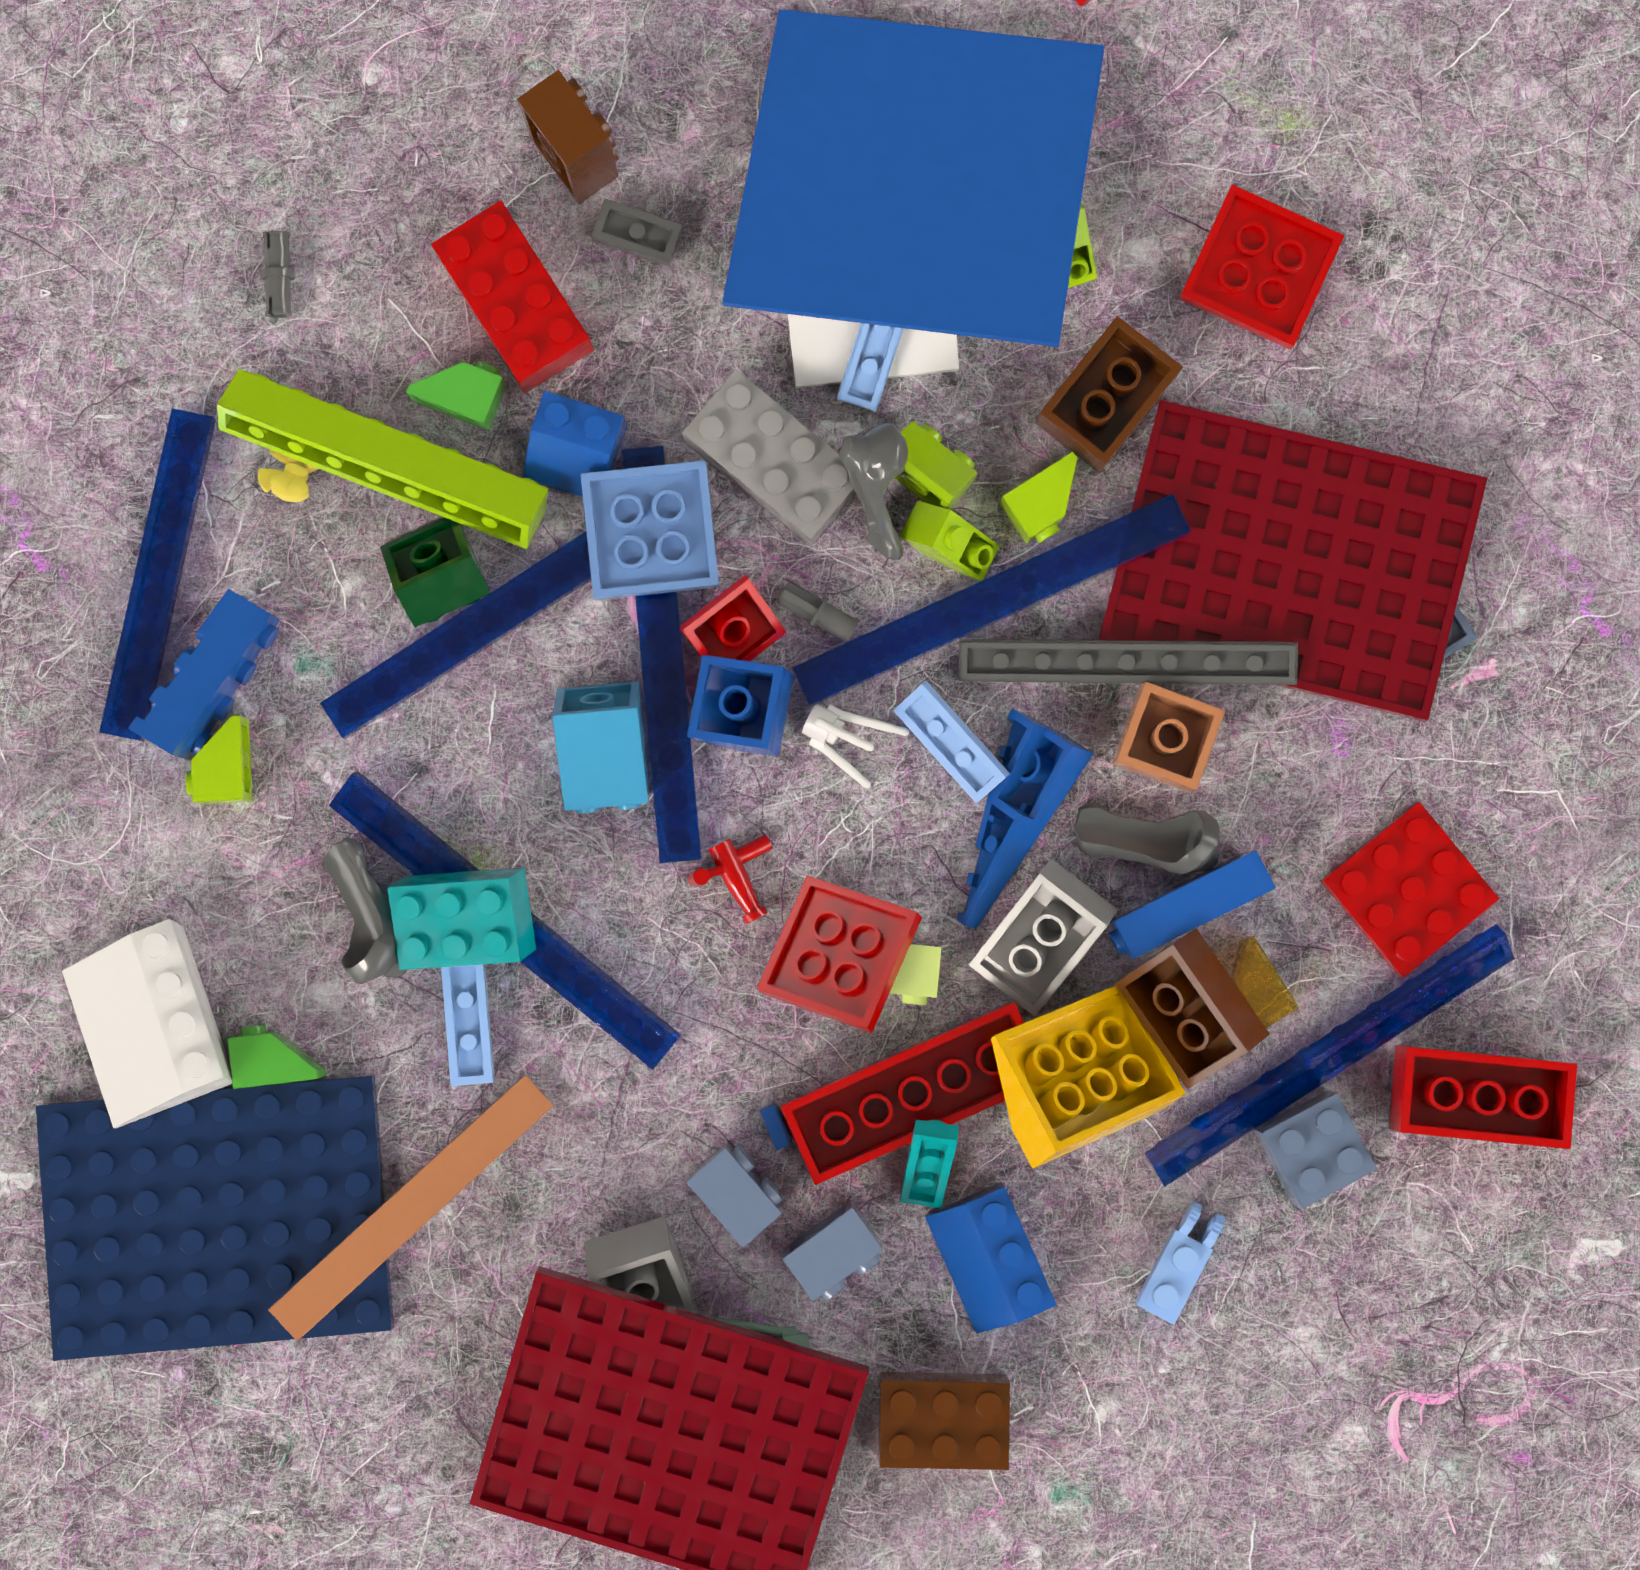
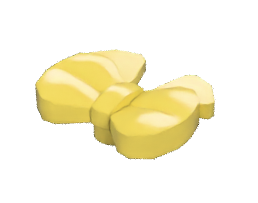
(286, 484)

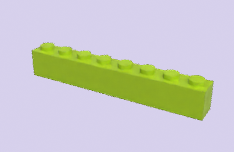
(382, 458)

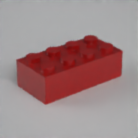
(513, 296)
(1482, 1097)

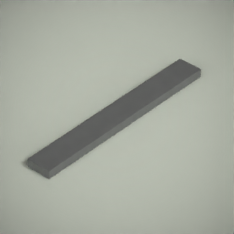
(1128, 661)

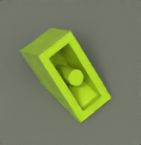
(1041, 501)
(223, 766)

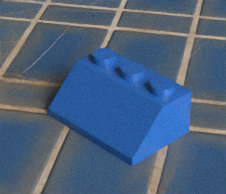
(990, 1259)

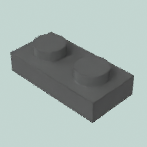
(637, 232)

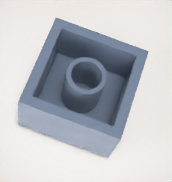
(1315, 1149)
(737, 1193)
(833, 1252)

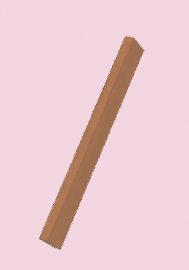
(410, 1208)

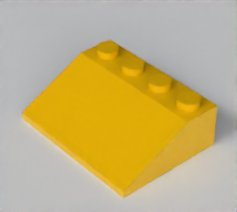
(1081, 1075)

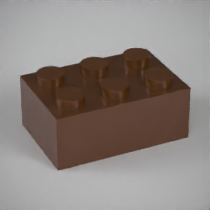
(569, 135)
(1108, 394)
(1192, 1009)
(944, 1420)

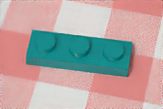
(929, 1163)

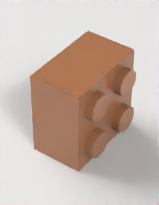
(1168, 737)

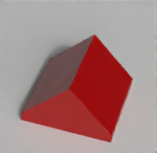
(734, 624)

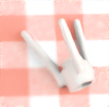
(824, 727)

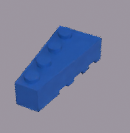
(208, 677)

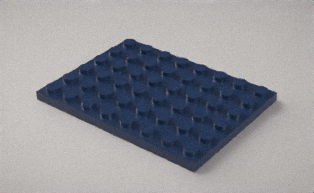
(206, 1216)

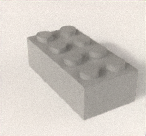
(771, 457)

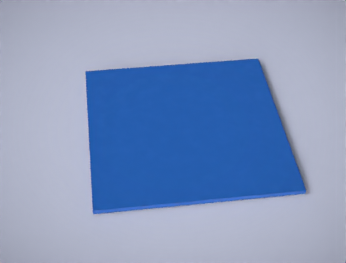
(916, 177)

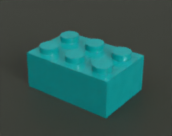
(462, 918)

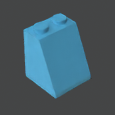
(601, 746)

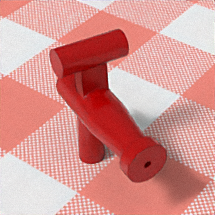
(730, 866)

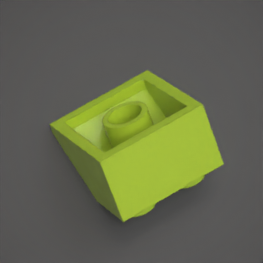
(933, 470)

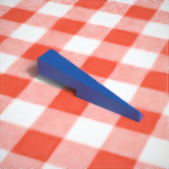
(1041, 772)

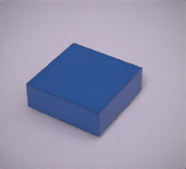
(776, 1126)

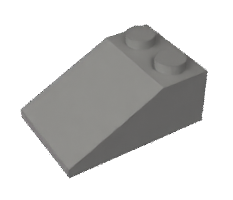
(1043, 937)

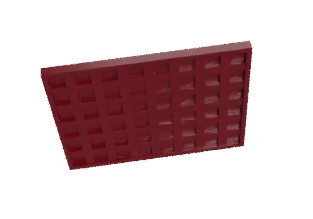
(1302, 547)
(666, 1431)

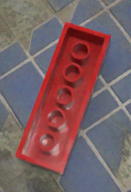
(879, 1103)

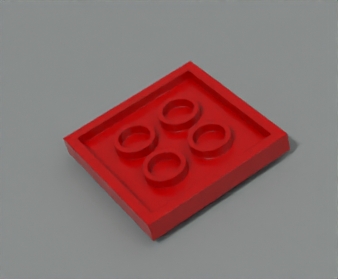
(1261, 267)
(1409, 889)
(839, 953)

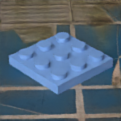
(650, 530)

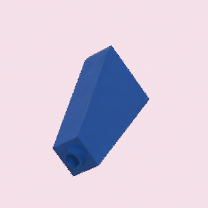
(1191, 905)

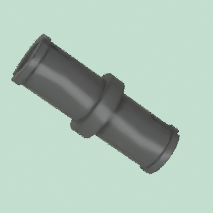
(277, 274)

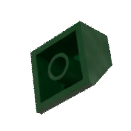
(434, 571)

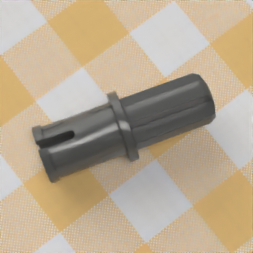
(818, 611)

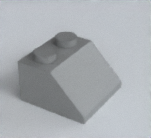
(641, 1262)

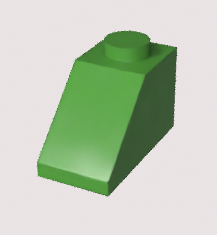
(462, 392)
(268, 1059)

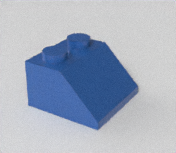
(571, 441)
(741, 705)

